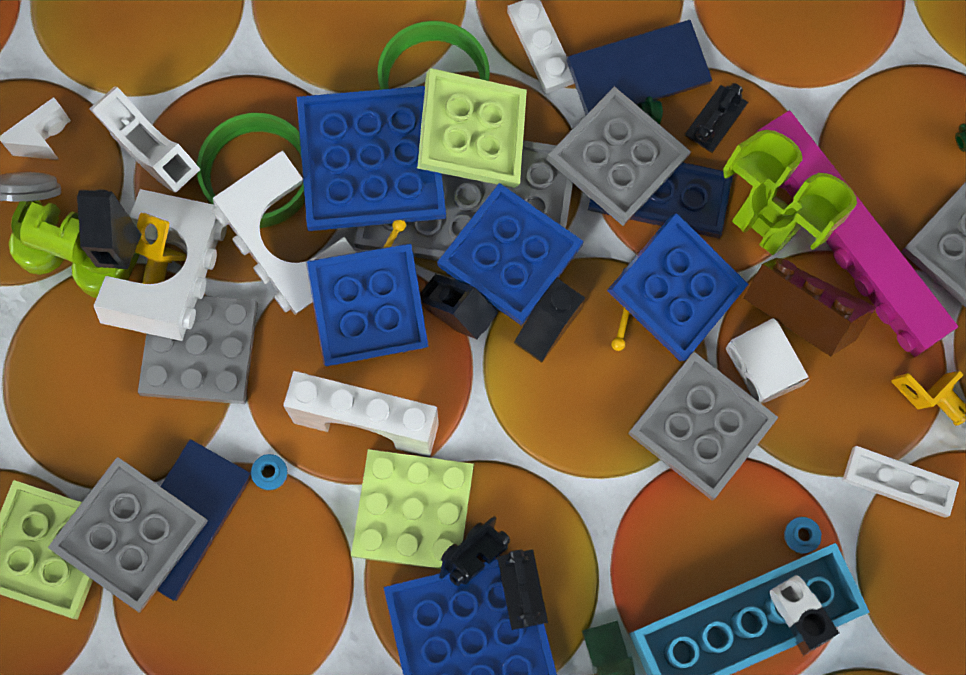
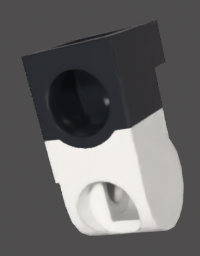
(803, 614)

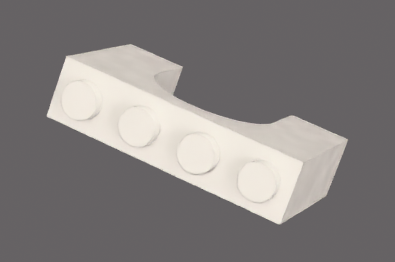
(243, 208)
(167, 306)
(321, 401)

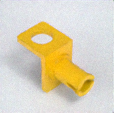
(157, 253)
(940, 394)

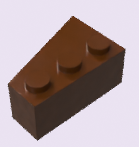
(809, 305)

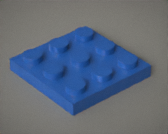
(510, 253)
(678, 287)
(367, 304)

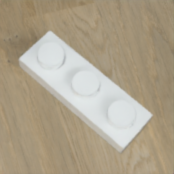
(541, 44)
(901, 481)

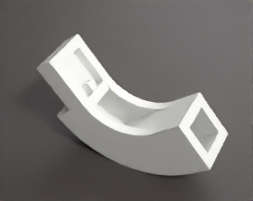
(150, 148)

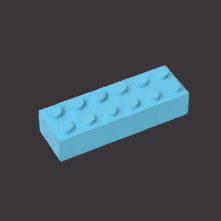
(743, 621)

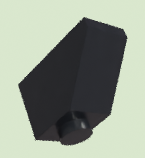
(458, 305)
(550, 320)

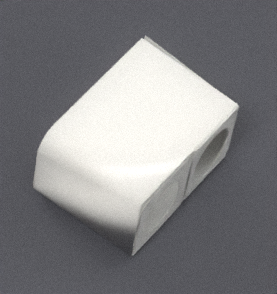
(766, 362)

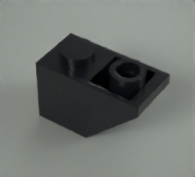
(106, 229)

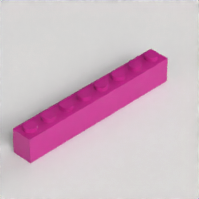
(871, 256)

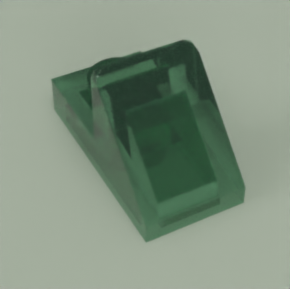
(607, 650)

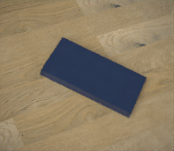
(641, 66)
(693, 193)
(211, 489)

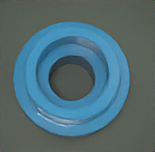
(277, 479)
(793, 540)

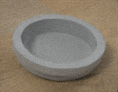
(28, 186)

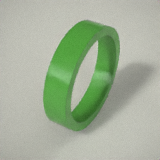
(426, 32)
(238, 126)

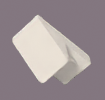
(29, 134)

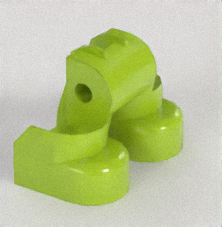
(818, 206)
(42, 246)

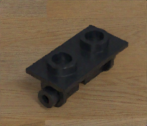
(717, 117)
(462, 559)
(522, 589)

